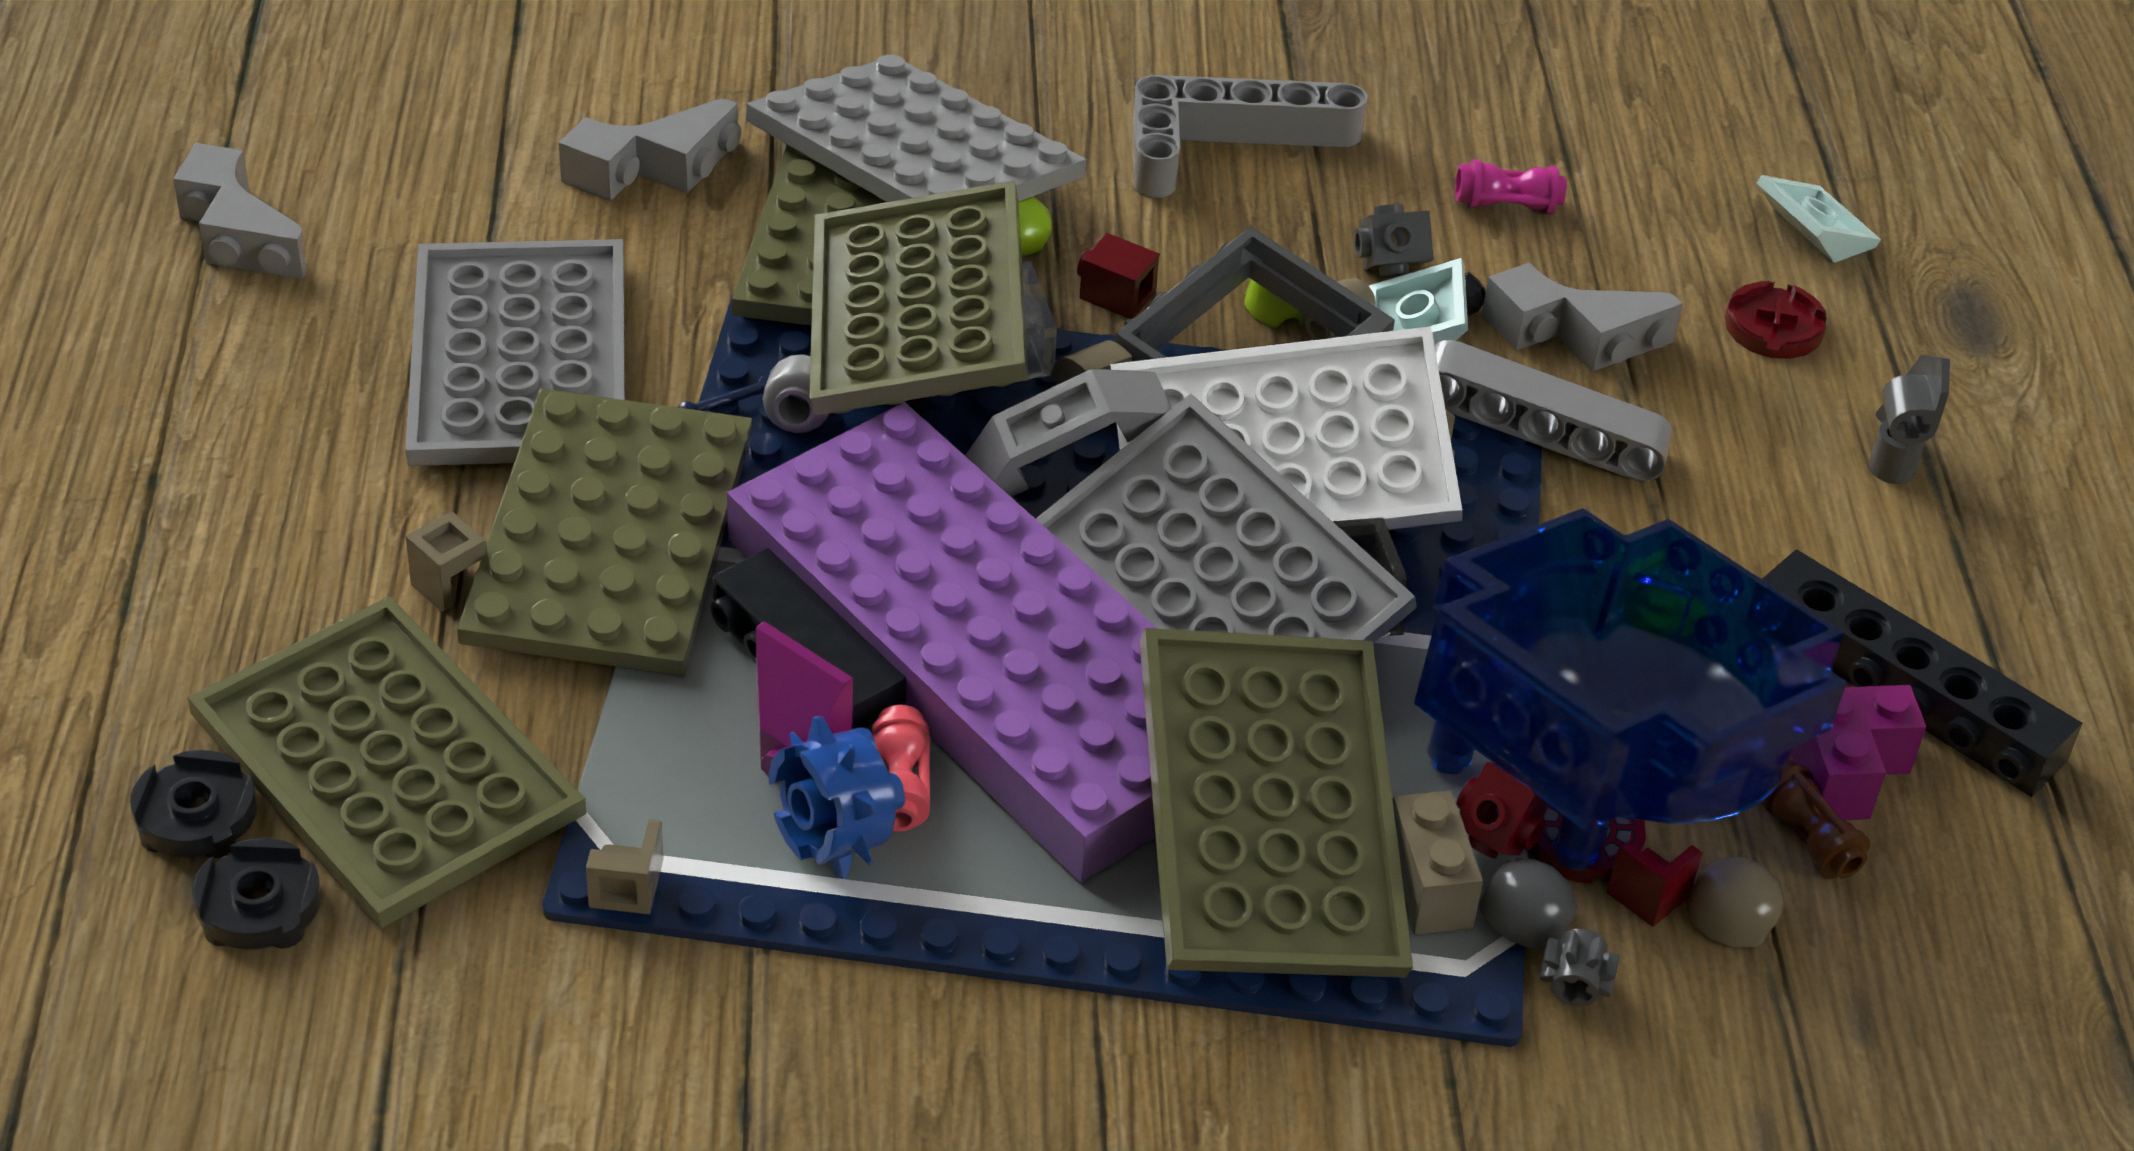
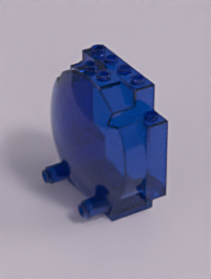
(1623, 675)

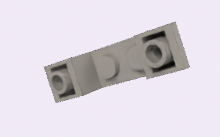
(1063, 417)

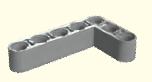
(1235, 112)

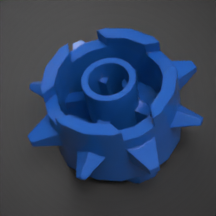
(835, 796)

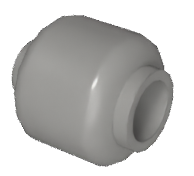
(788, 396)

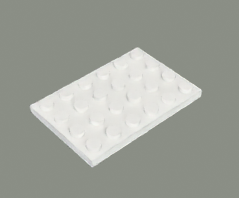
(1338, 417)

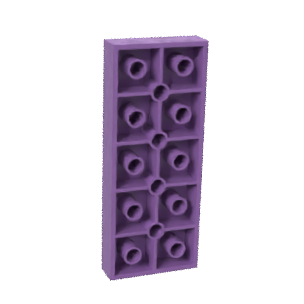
(987, 615)

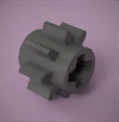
(1579, 967)

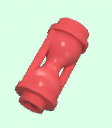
(903, 744)

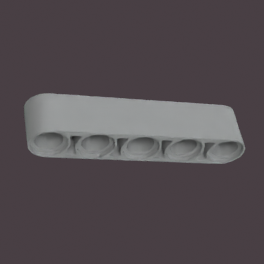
(1552, 412)

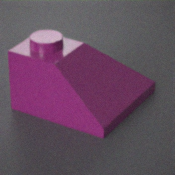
(793, 690)

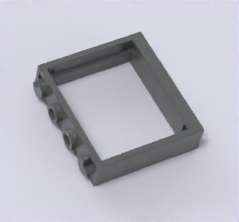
(1270, 267)

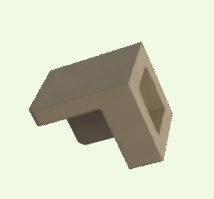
(439, 553)
(624, 875)

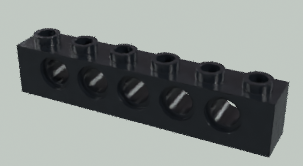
(1957, 694)

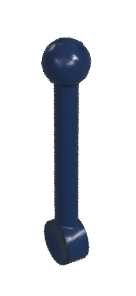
(728, 397)

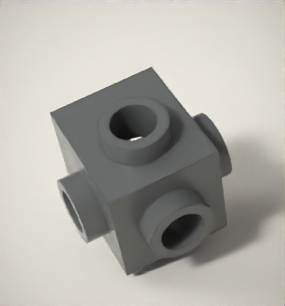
(1394, 240)

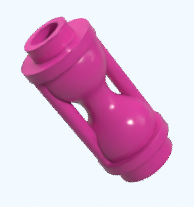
(1488, 184)

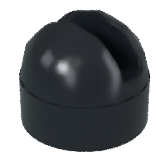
(1474, 293)

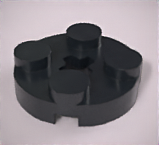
(201, 830)
(262, 922)

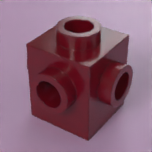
(1500, 813)

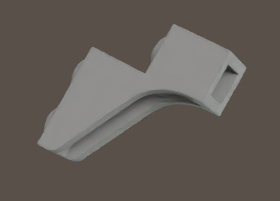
(667, 150)
(234, 223)
(1593, 323)

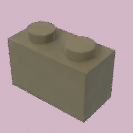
(1436, 863)

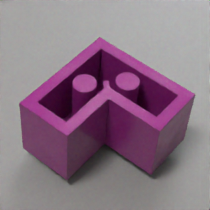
(1871, 737)

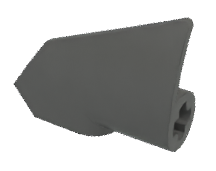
(1909, 418)

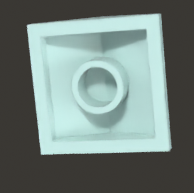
(1818, 217)
(1427, 299)

